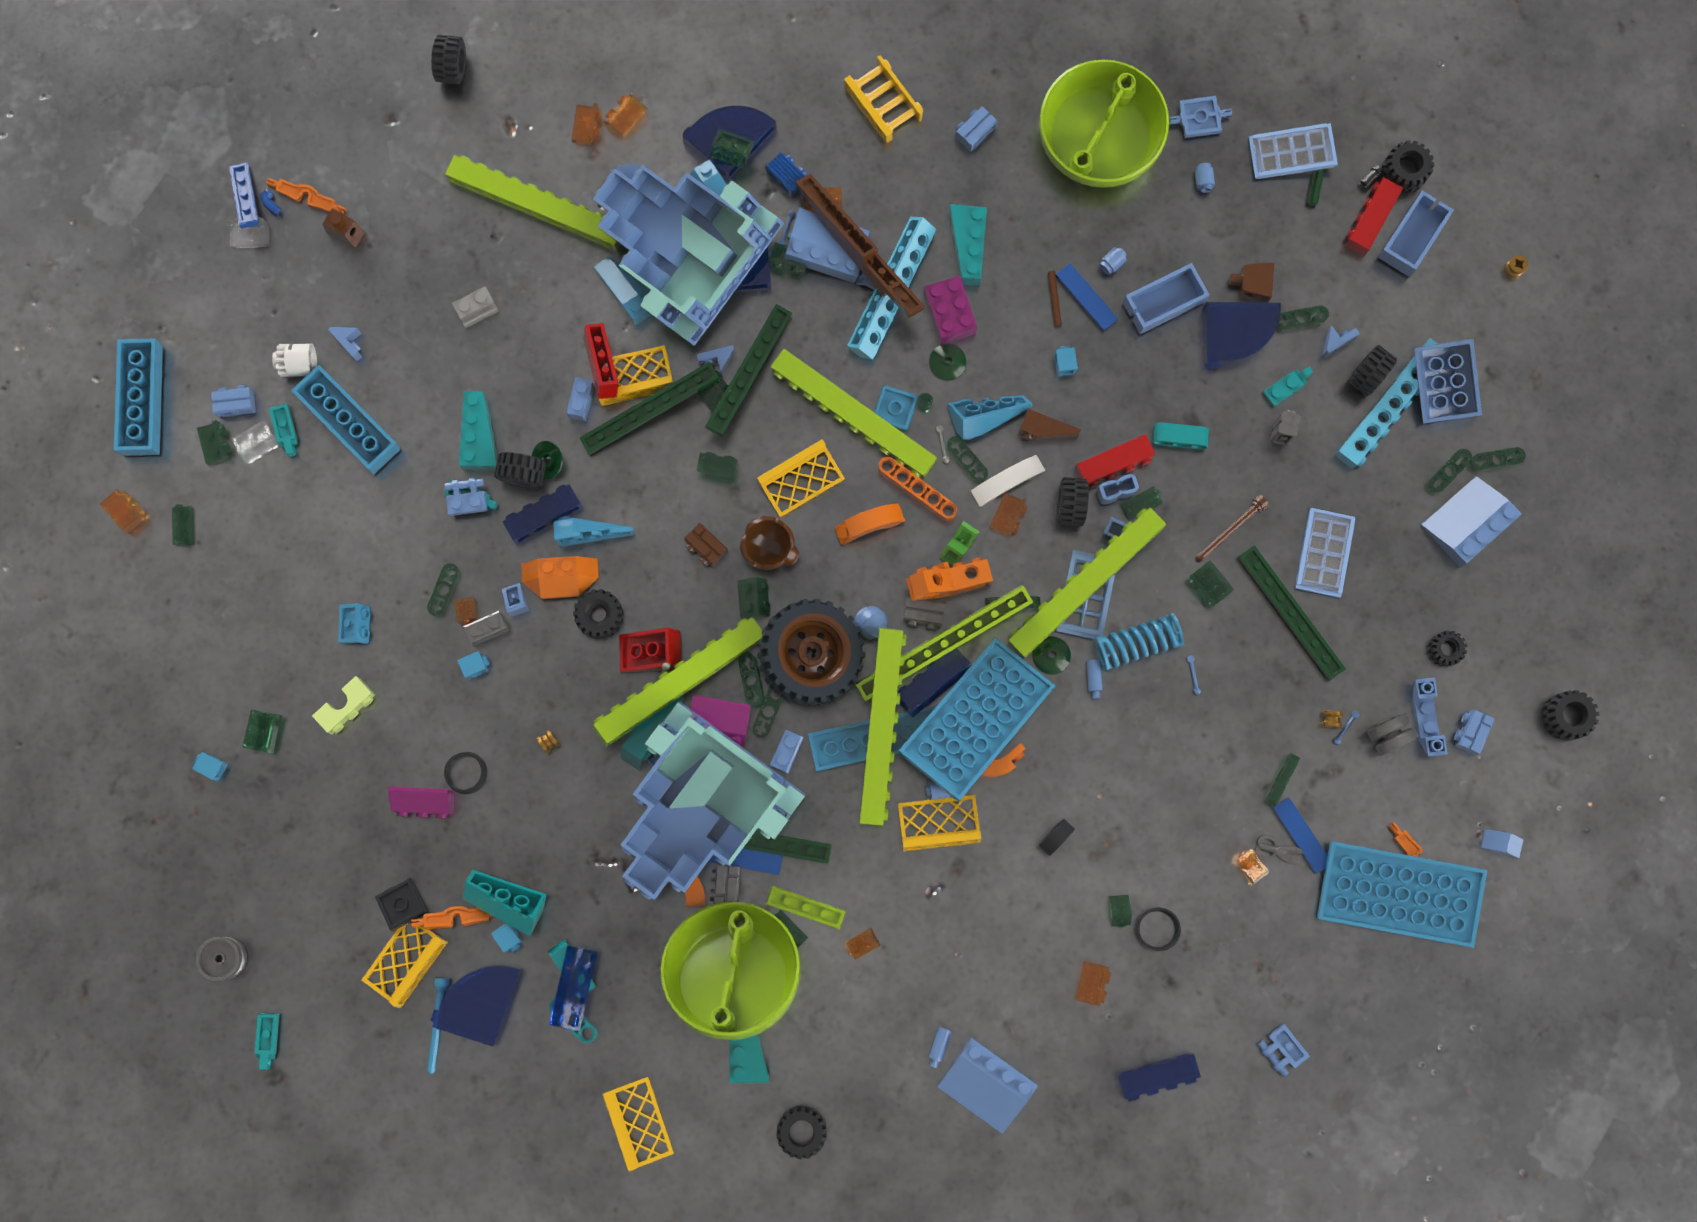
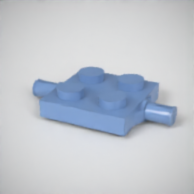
(1200, 116)

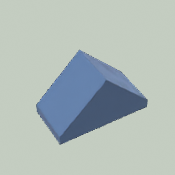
(515, 600)
(1502, 843)

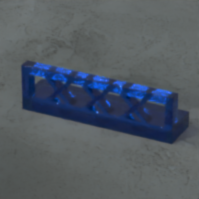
(569, 987)

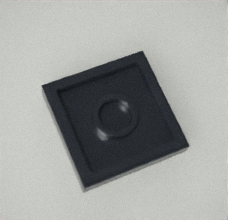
(400, 904)

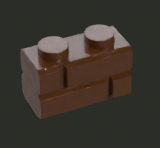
(705, 545)

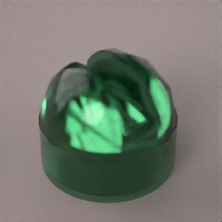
(925, 398)

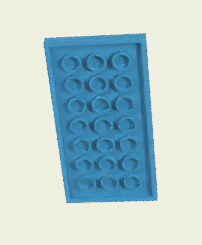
(976, 719)
(1402, 894)

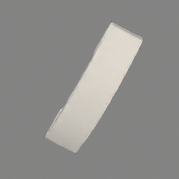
(1007, 480)

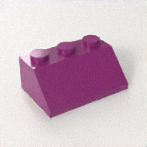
(726, 716)
(421, 801)

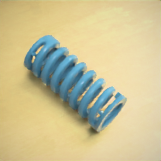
(1132, 631)

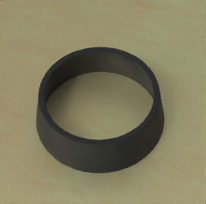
(479, 784)
(1176, 924)

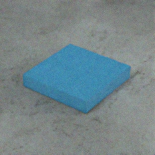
(896, 407)

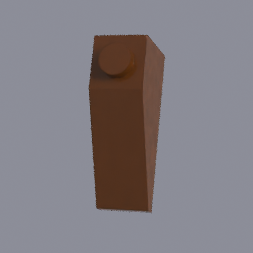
(1041, 427)

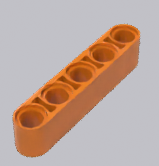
(913, 480)

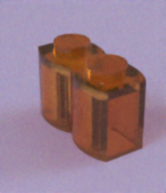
(123, 510)

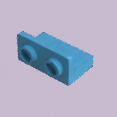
(354, 623)

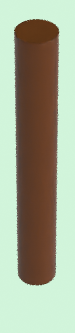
(1054, 299)

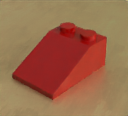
(649, 650)

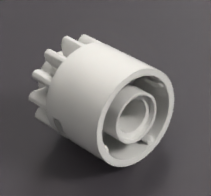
(294, 359)

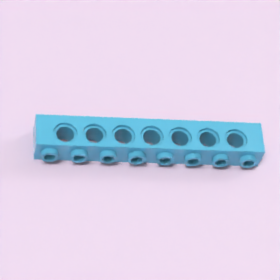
(881, 309)
(1348, 453)

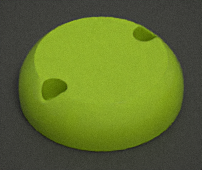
(1102, 125)
(730, 970)

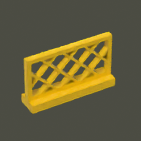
(640, 388)
(796, 462)
(937, 839)
(414, 973)
(620, 1125)

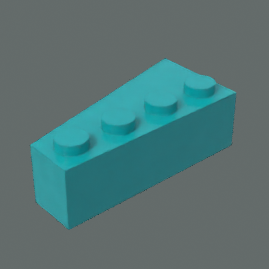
(968, 232)
(477, 437)
(634, 749)
(505, 900)
(747, 1061)

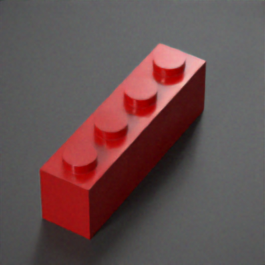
(1375, 214)
(600, 361)
(1116, 460)

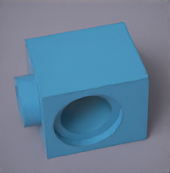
(1065, 361)
(474, 665)
(209, 766)
(507, 938)

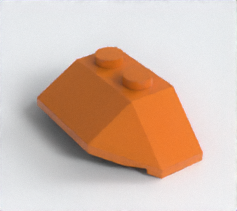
(560, 576)

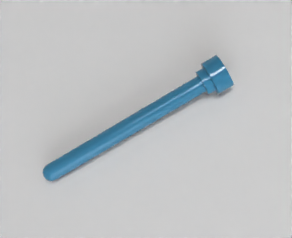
(441, 986)

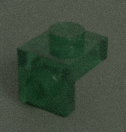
(1120, 910)

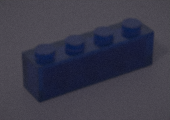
(542, 513)
(933, 681)
(1157, 1076)

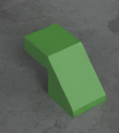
(959, 544)

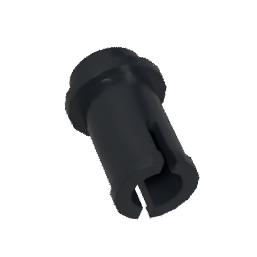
(1375, 174)

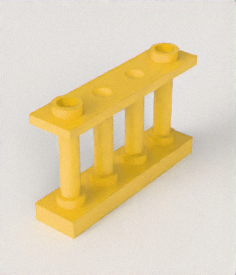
(873, 114)

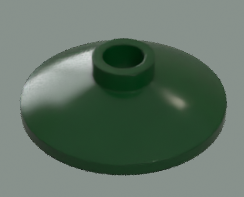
(946, 370)
(551, 455)
(1045, 662)

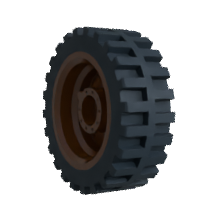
(839, 636)

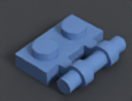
(467, 502)
(1289, 1048)

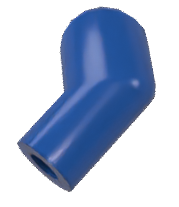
(269, 204)

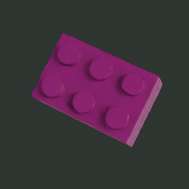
(950, 309)

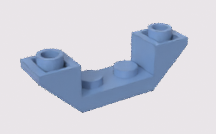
(1426, 719)

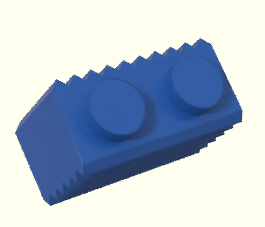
(785, 173)

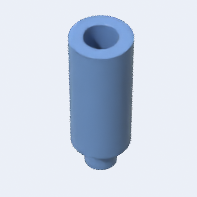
(1094, 678)
(939, 1046)

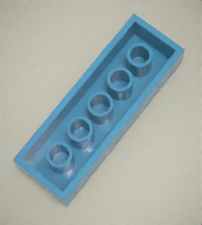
(138, 397)
(346, 419)

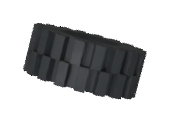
(595, 599)

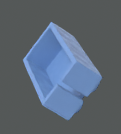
(1415, 234)
(1166, 298)

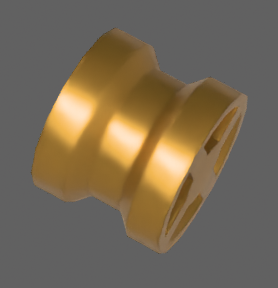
(1517, 270)
(1332, 719)
(547, 741)

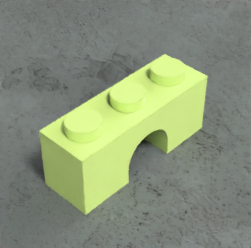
(357, 695)

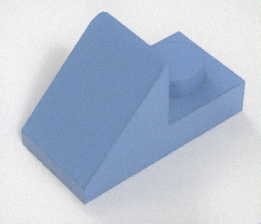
(346, 338)
(1335, 342)
(721, 355)

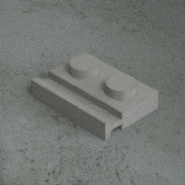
(475, 307)

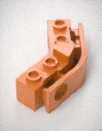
(945, 581)

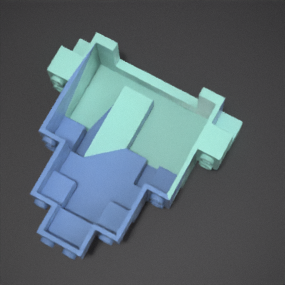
(685, 243)
(702, 802)

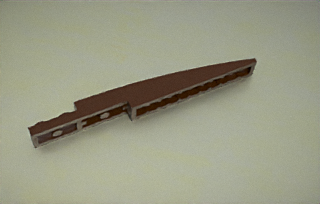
(858, 246)

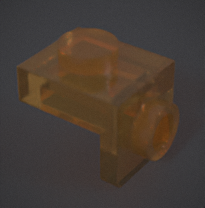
(465, 611)
(1252, 866)
(862, 943)

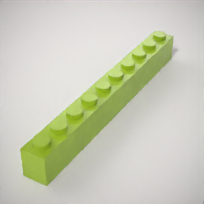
(529, 200)
(853, 413)
(1087, 582)
(955, 635)
(677, 682)
(881, 726)

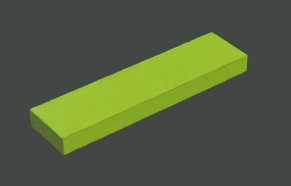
(805, 907)

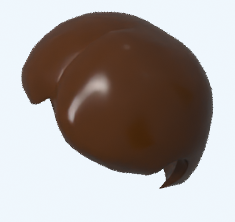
(768, 543)

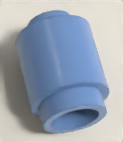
(1204, 177)
(1113, 260)
(935, 791)

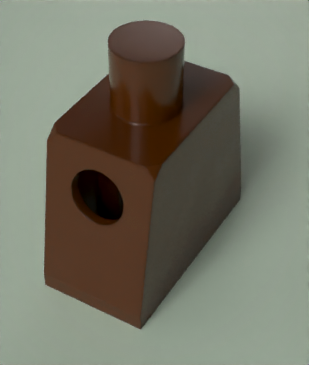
(340, 227)
(1255, 281)

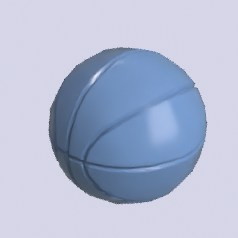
(869, 621)

